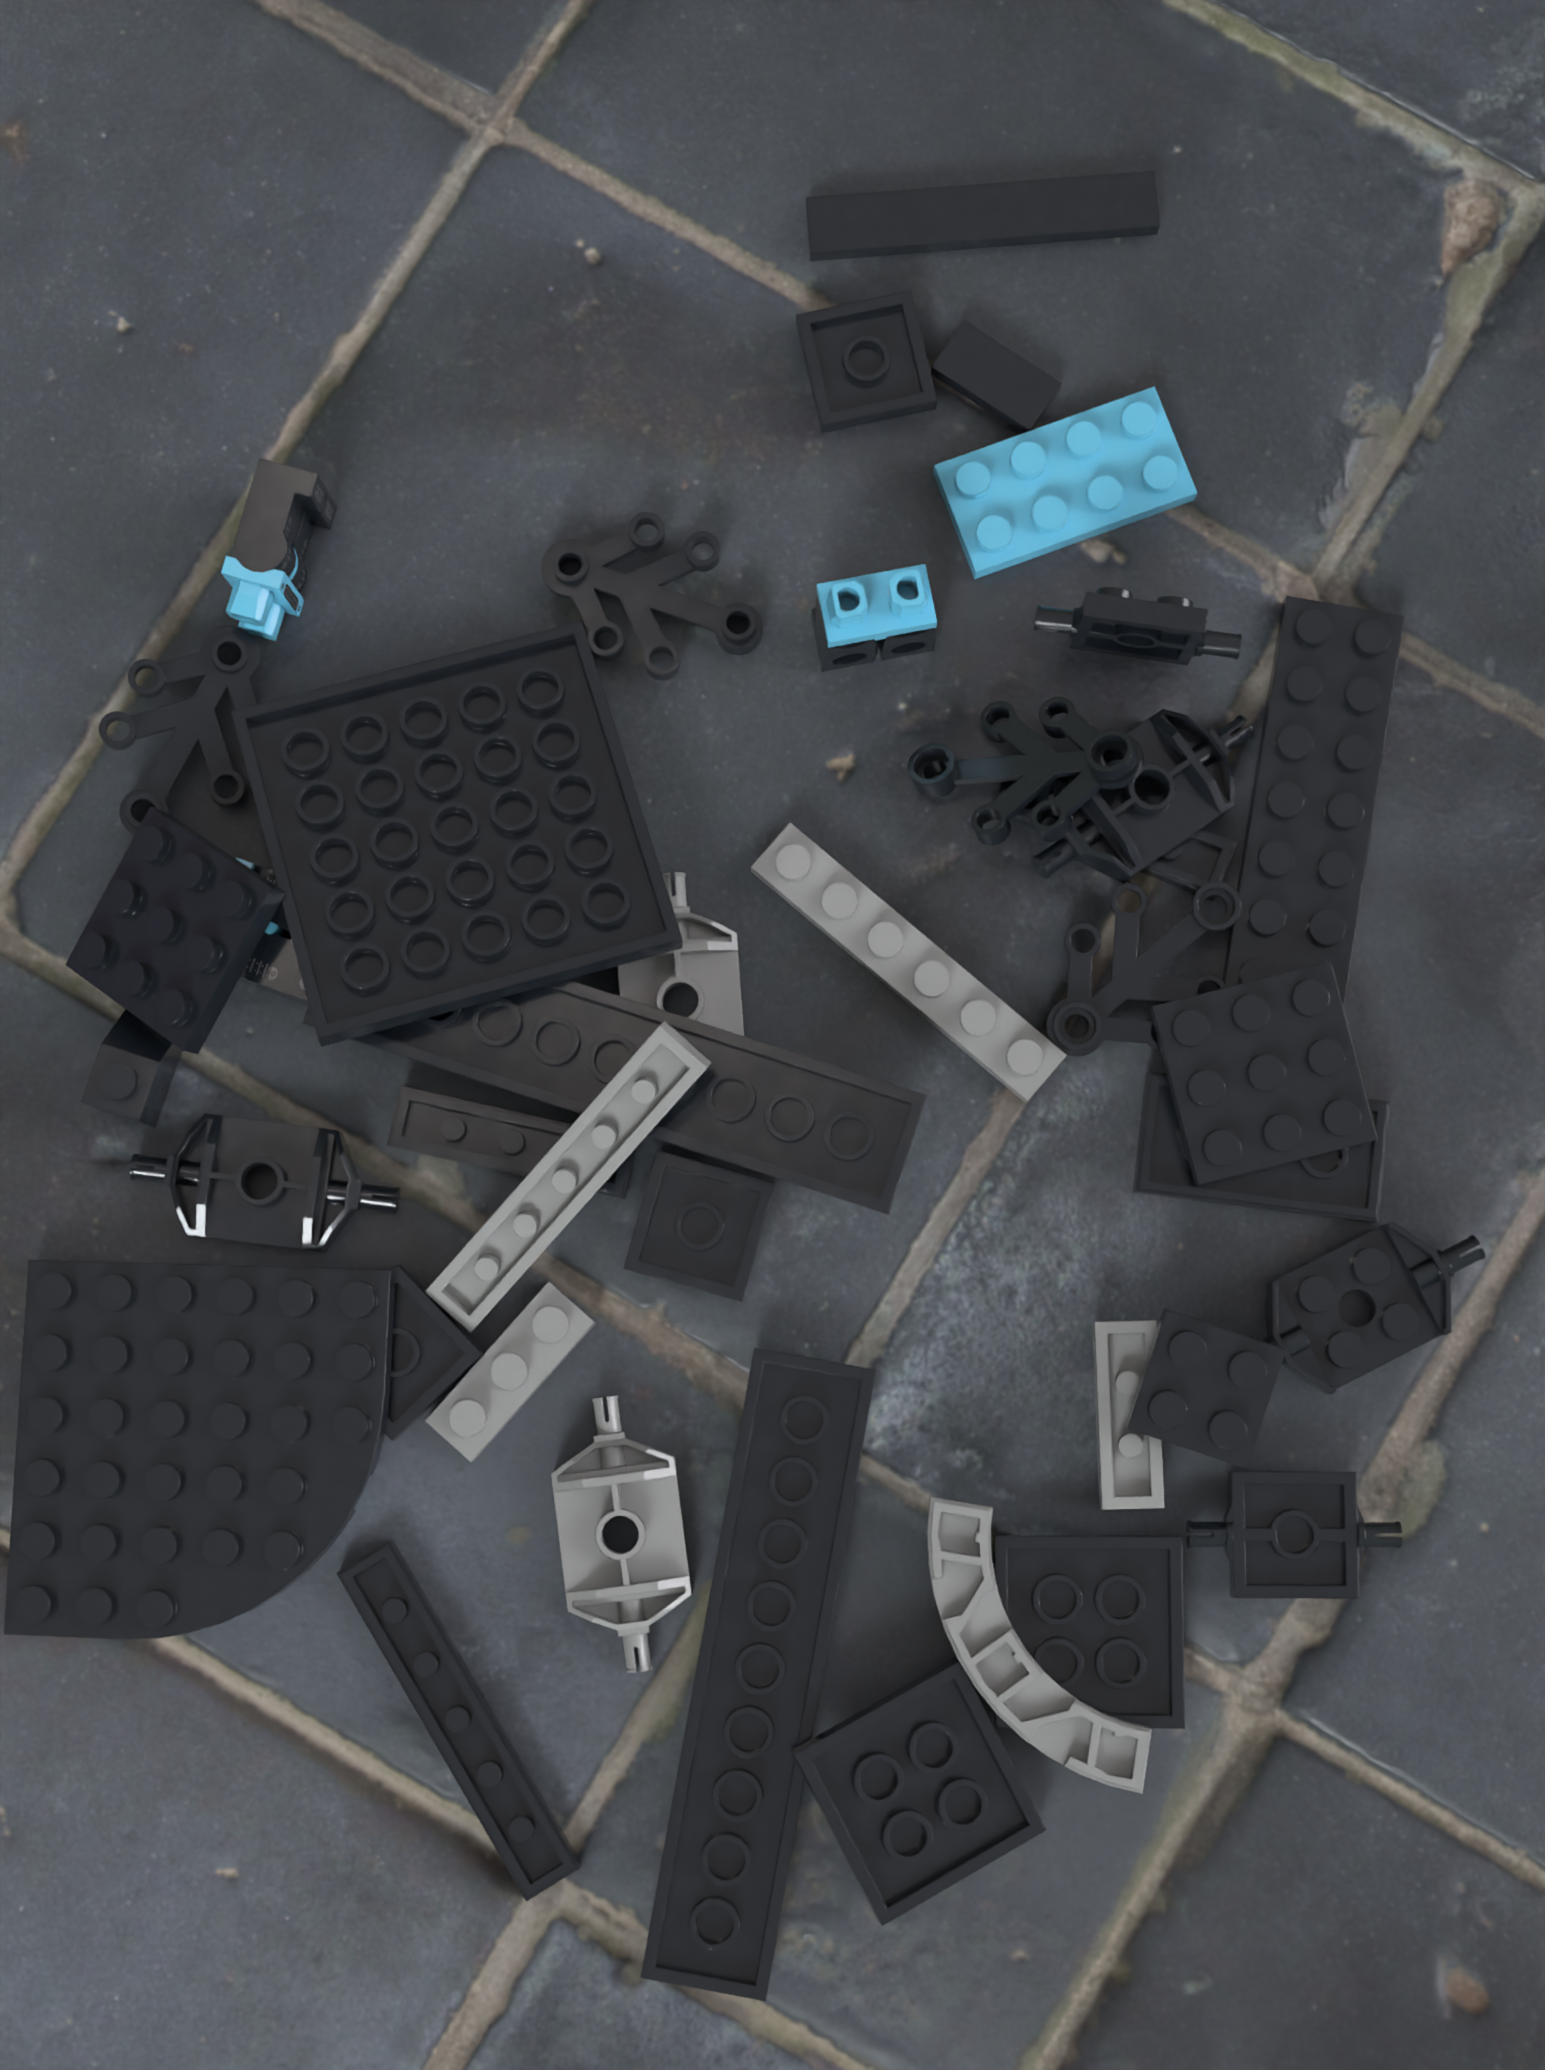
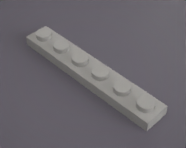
(908, 962)
(568, 1176)

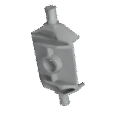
(704, 964)
(632, 1586)

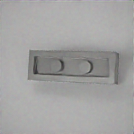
(510, 1372)
(1127, 1460)

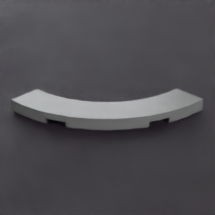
(1002, 1667)

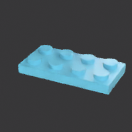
(1064, 482)

